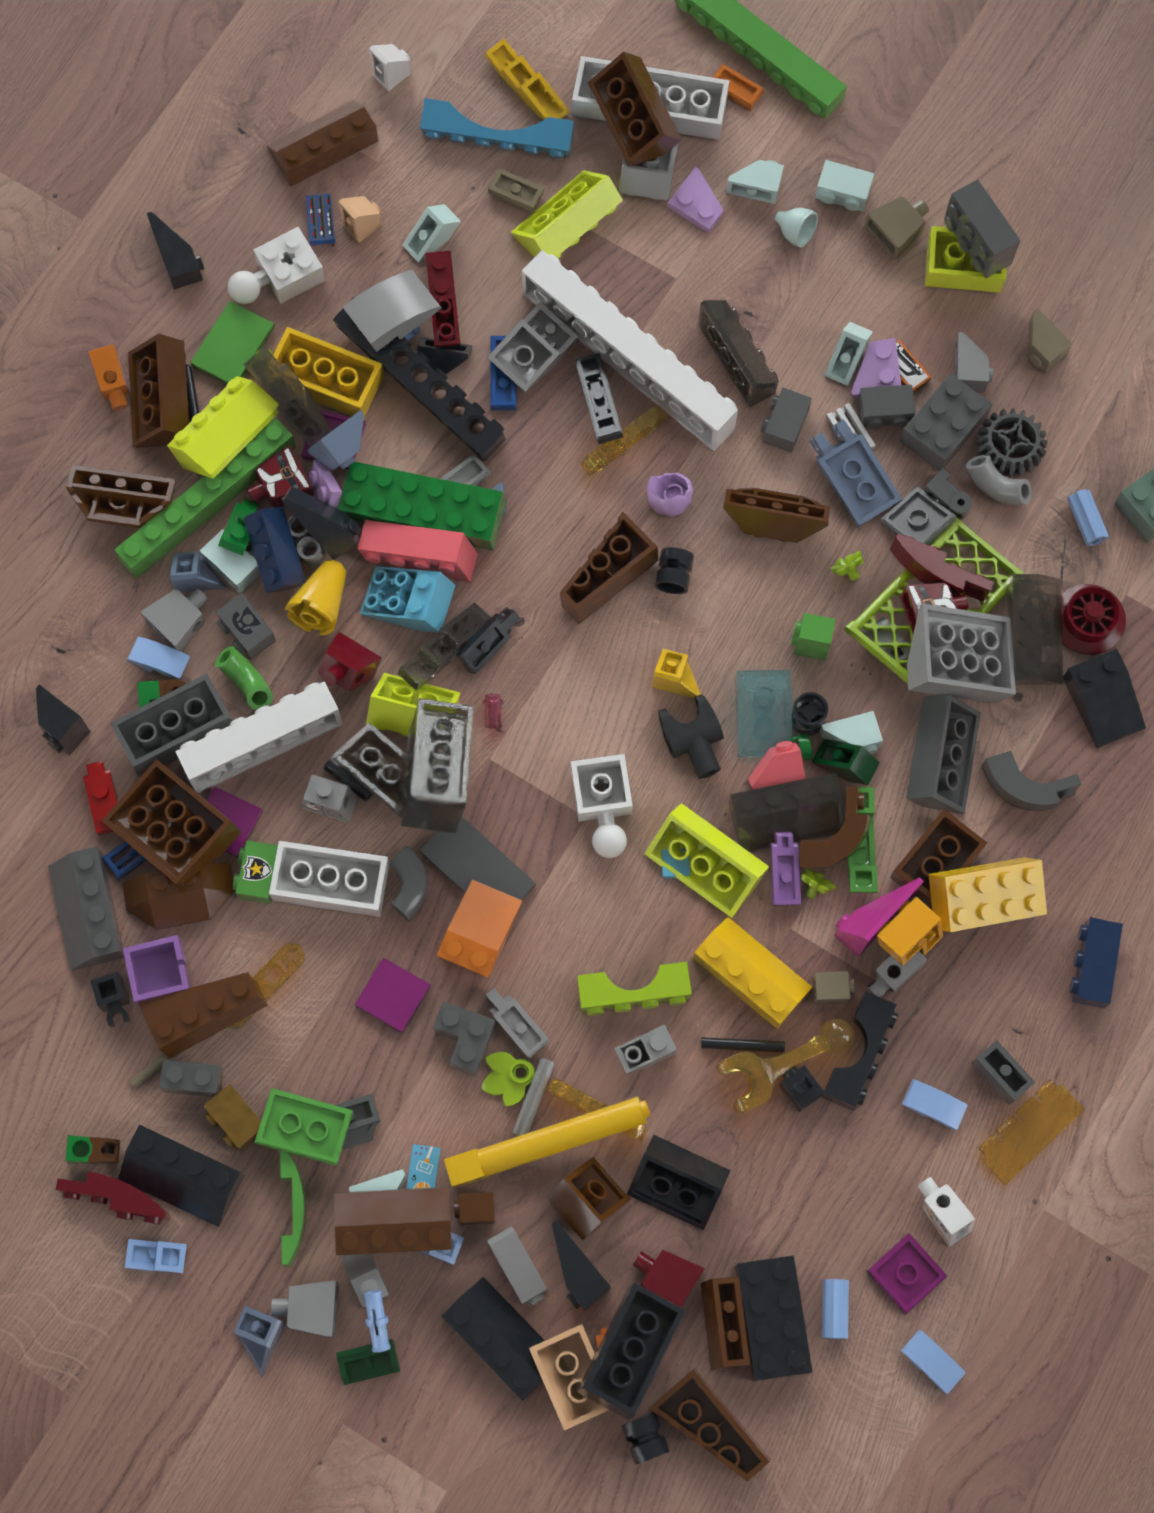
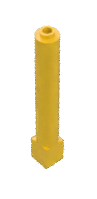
(544, 1142)

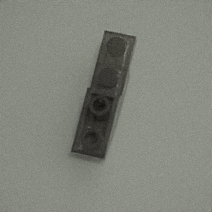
(291, 395)

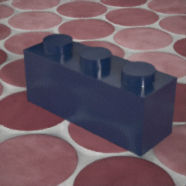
(274, 549)
(1096, 962)

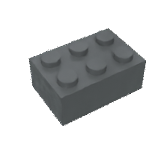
(981, 229)
(945, 422)

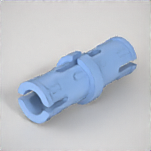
(376, 1321)

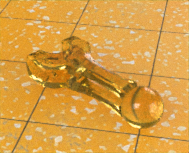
(834, 1036)

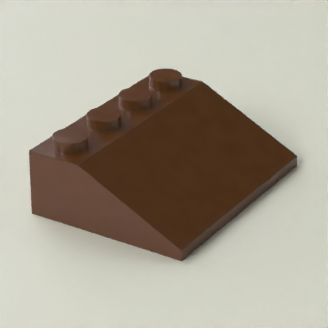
(171, 824)

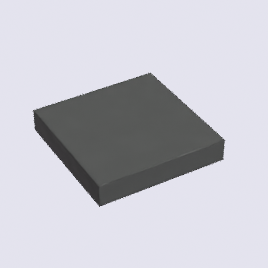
(918, 517)

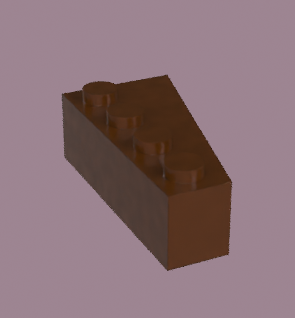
(610, 568)
(201, 1011)
(707, 1421)

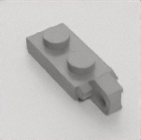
(517, 1023)

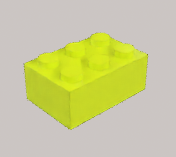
(953, 268)

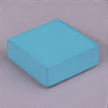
(682, 866)

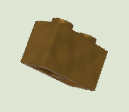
(234, 1117)

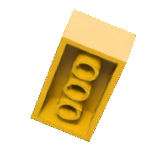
(330, 372)
(988, 894)

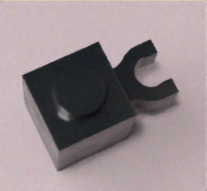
(111, 996)
(801, 1087)

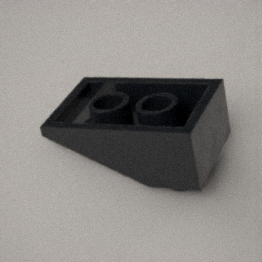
(1105, 698)

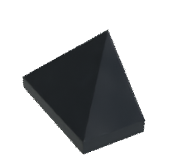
(445, 357)

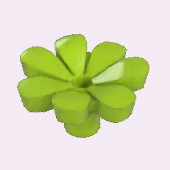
(848, 565)
(816, 883)

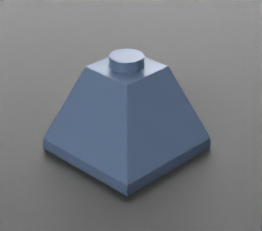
(340, 444)

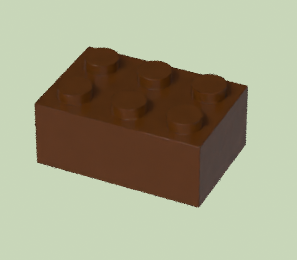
(941, 848)

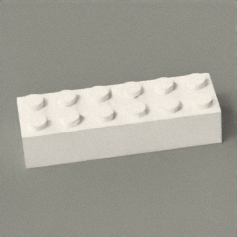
(691, 100)
(259, 737)

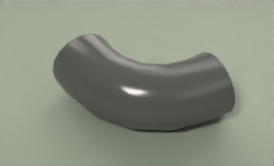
(413, 883)

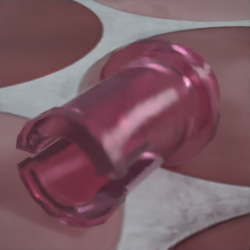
(493, 711)

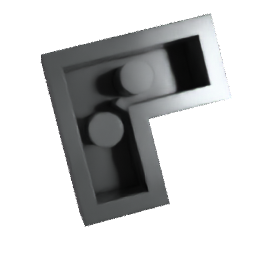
(470, 1031)

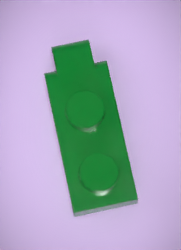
(235, 534)

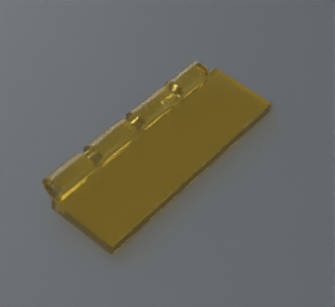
(1029, 1137)

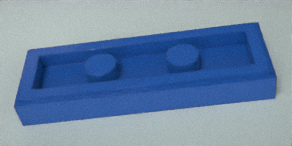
(502, 387)

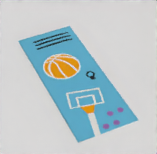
(423, 1167)

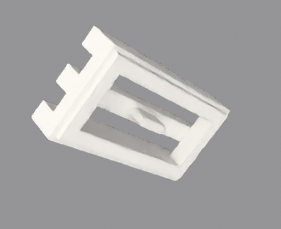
(840, 413)

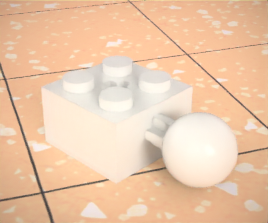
(284, 264)
(591, 804)

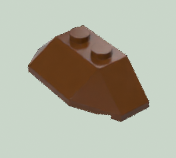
(118, 495)
(775, 514)
(165, 905)

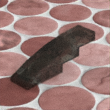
(442, 648)

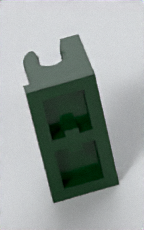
(363, 1364)

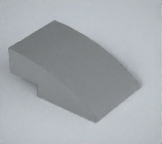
(392, 308)
(533, 347)

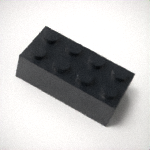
(773, 1318)
(631, 1351)

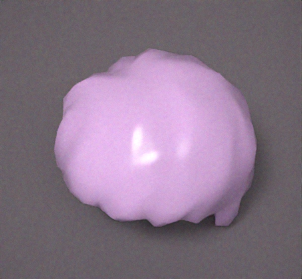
(669, 494)

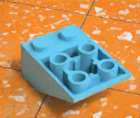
(408, 598)

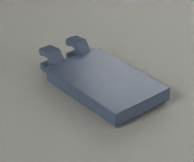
(855, 474)

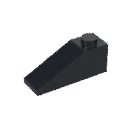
(177, 254)
(327, 524)
(580, 1275)

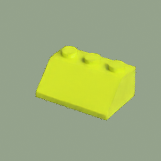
(395, 702)

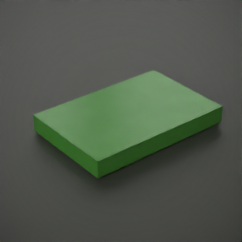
(231, 343)
(304, 1127)

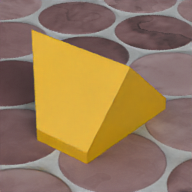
(675, 674)

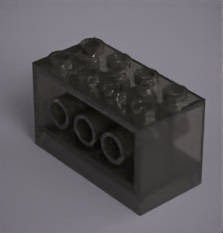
(437, 766)

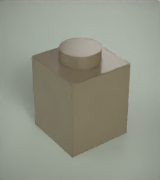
(832, 987)

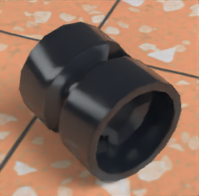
(674, 570)
(809, 713)
(645, 1438)

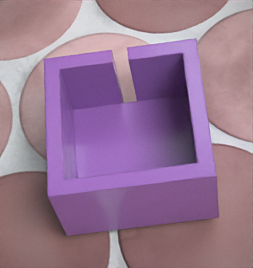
(157, 968)

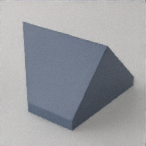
(192, 572)
(259, 1335)

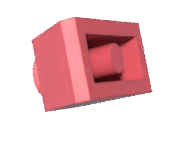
(778, 766)

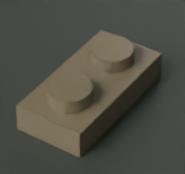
(516, 190)

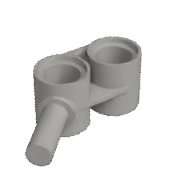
(305, 541)

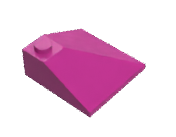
(862, 926)

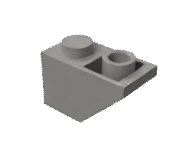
(646, 1050)

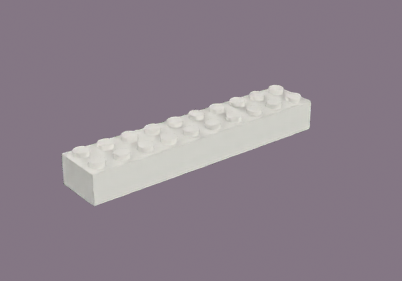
(630, 350)

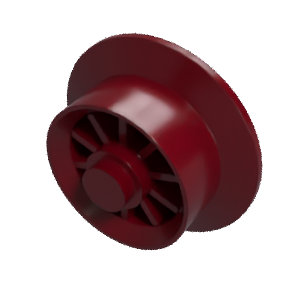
(1091, 619)

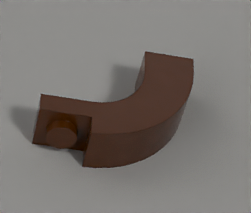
(845, 842)

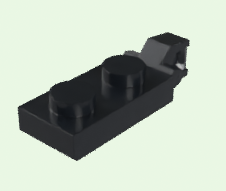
(487, 640)

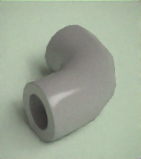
(995, 484)

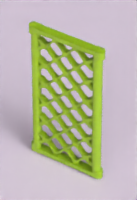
(853, 627)

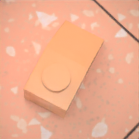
(360, 216)

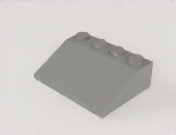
(961, 654)

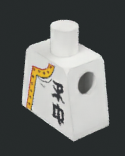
(953, 1220)

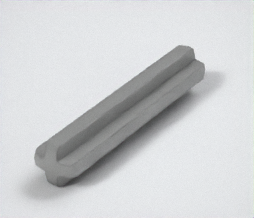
(533, 1097)

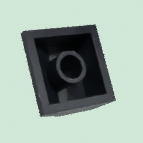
(60, 724)

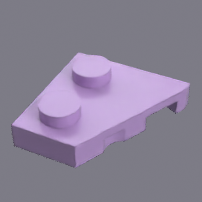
(696, 202)
(878, 367)
(324, 484)

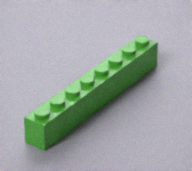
(769, 52)
(201, 501)

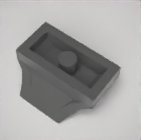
(363, 1120)

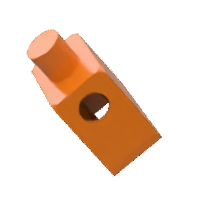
(108, 370)

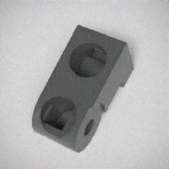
(948, 496)

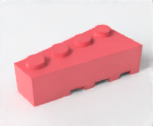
(418, 549)

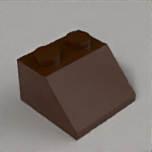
(587, 1198)

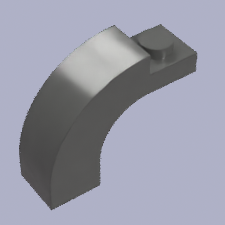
(1020, 791)

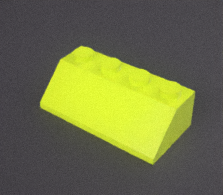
(568, 214)
(223, 427)
(718, 865)

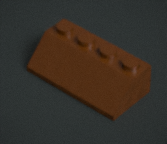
(634, 109)
(324, 142)
(158, 391)
(392, 1221)

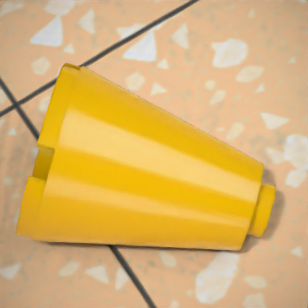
(319, 599)

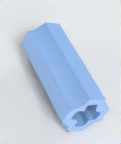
(1087, 517)
(835, 1309)

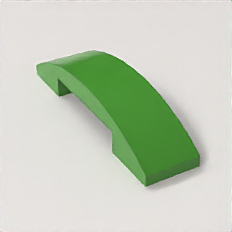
(861, 864)
(292, 1243)

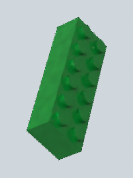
(423, 502)

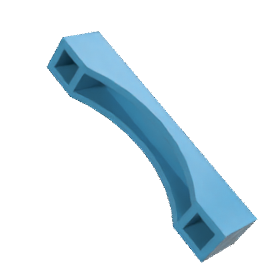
(548, 136)

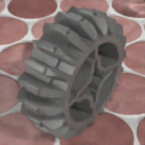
(1033, 450)

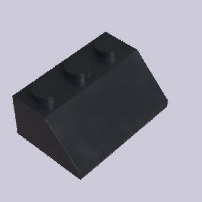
(678, 1182)

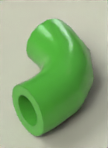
(245, 677)

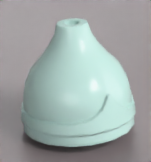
(797, 225)

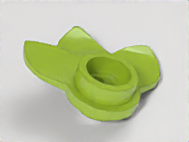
(503, 1078)

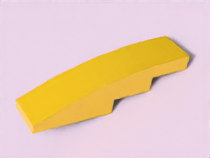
(525, 82)

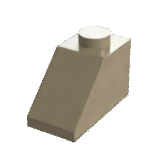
(1045, 342)

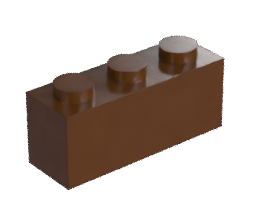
(725, 1323)

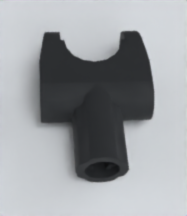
(694, 737)

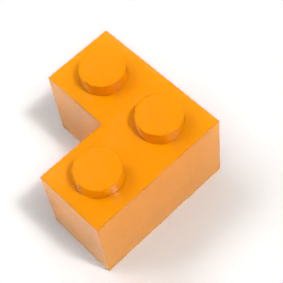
(911, 931)

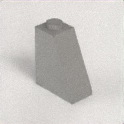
(517, 1267)

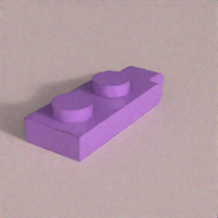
(784, 870)

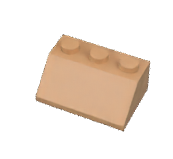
(562, 1366)

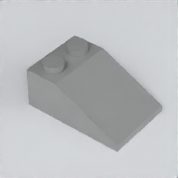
(649, 178)

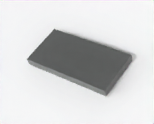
(471, 857)

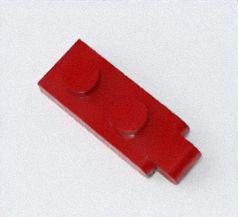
(100, 794)

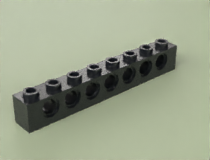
(483, 443)

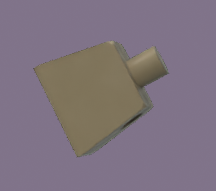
(897, 224)

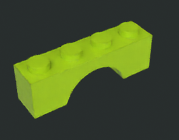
(600, 994)

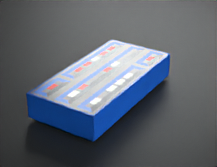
(320, 219)

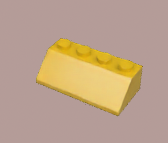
(752, 972)

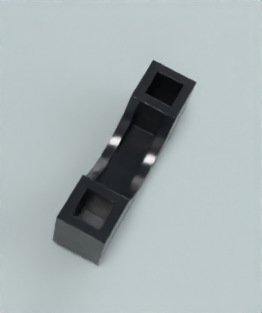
(873, 1019)

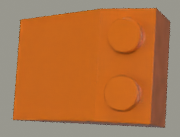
(479, 928)

